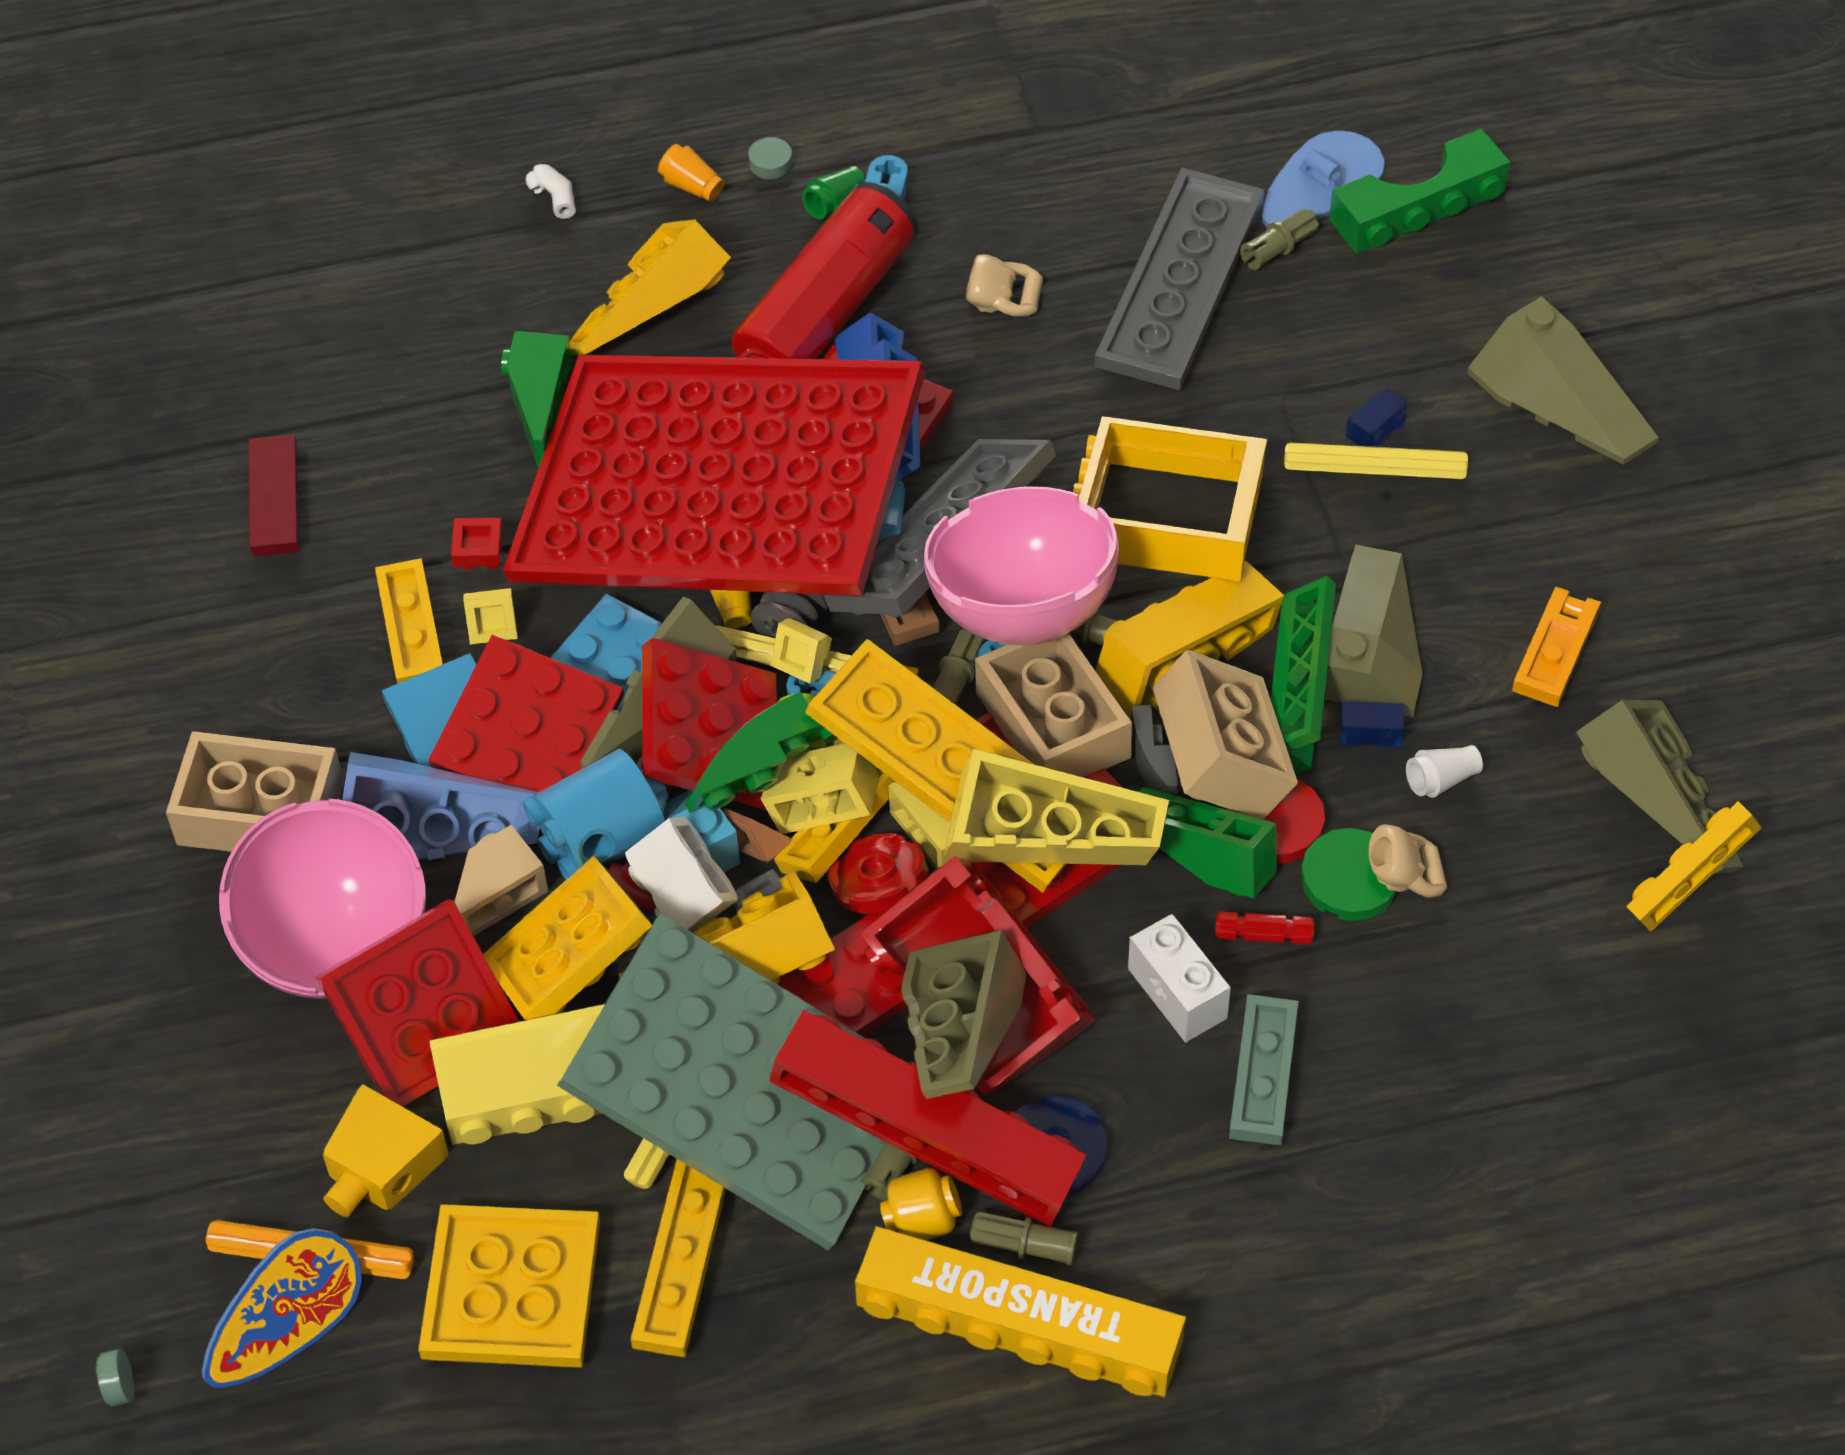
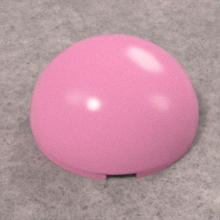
(1022, 564)
(316, 890)

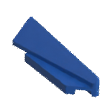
(879, 340)

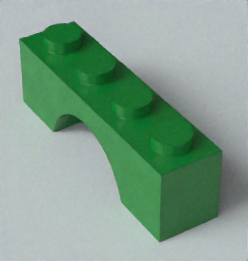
(1376, 211)

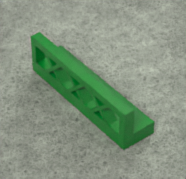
(1302, 668)

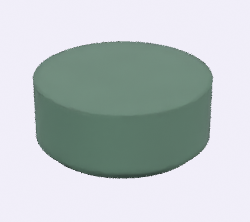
(770, 158)
(115, 1377)

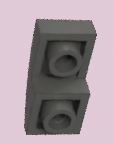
(1151, 756)

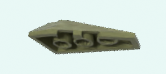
(1553, 372)
(1374, 635)
(623, 729)
(1645, 758)

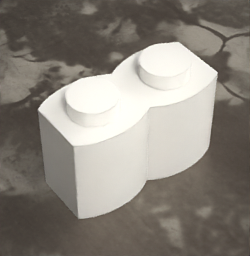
(680, 874)

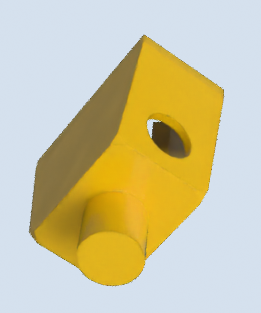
(379, 1153)

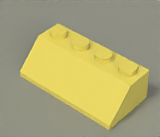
(509, 1076)

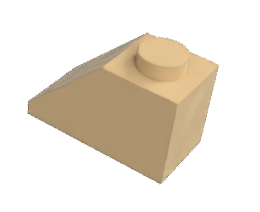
(498, 879)

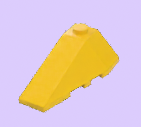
(665, 271)

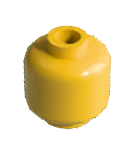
(921, 1204)

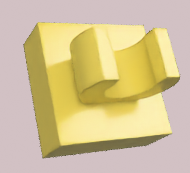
(489, 615)
(800, 650)

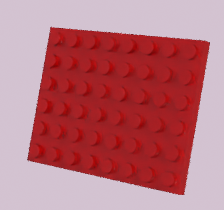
(717, 474)

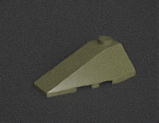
(961, 1008)

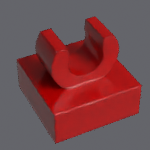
(477, 542)

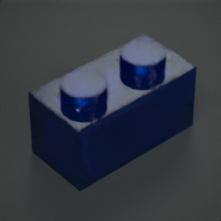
(1376, 419)
(1371, 724)

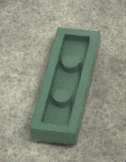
(1263, 1070)

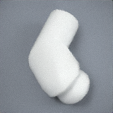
(560, 187)

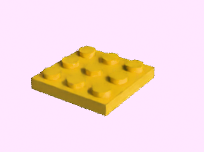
(566, 942)
(510, 1286)

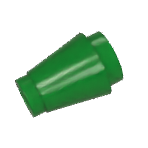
(828, 191)

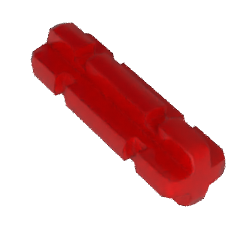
(1264, 927)

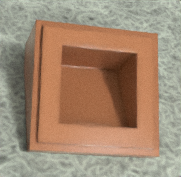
(756, 838)

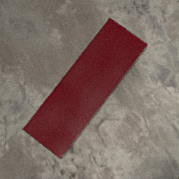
(273, 495)

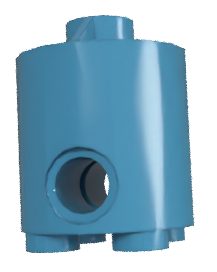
(596, 813)

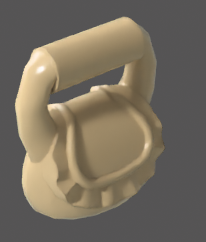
(992, 285)
(1402, 858)

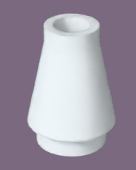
(1440, 769)

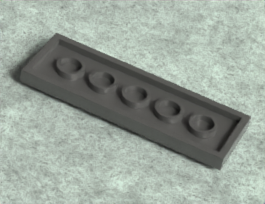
(1179, 279)
(897, 567)

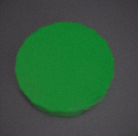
(1340, 877)

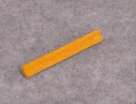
(259, 1241)

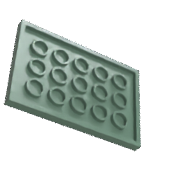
(688, 1068)

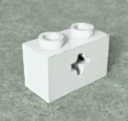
(1178, 978)

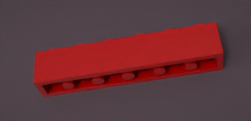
(950, 1132)

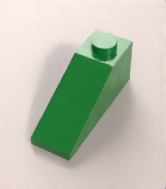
(538, 379)
(1219, 844)

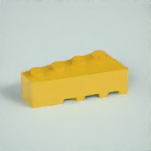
(1209, 619)
(772, 931)

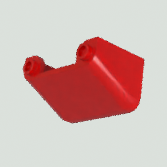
(964, 904)

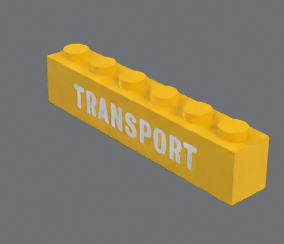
(1020, 1312)

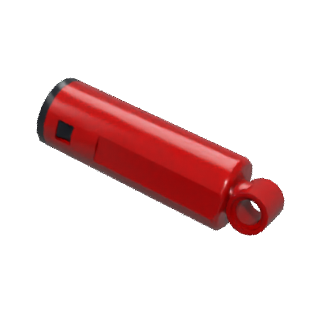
(829, 277)

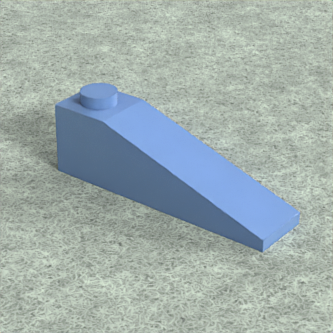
(436, 807)

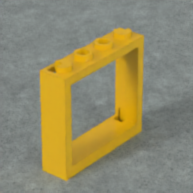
(1185, 453)

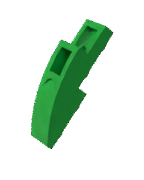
(757, 753)

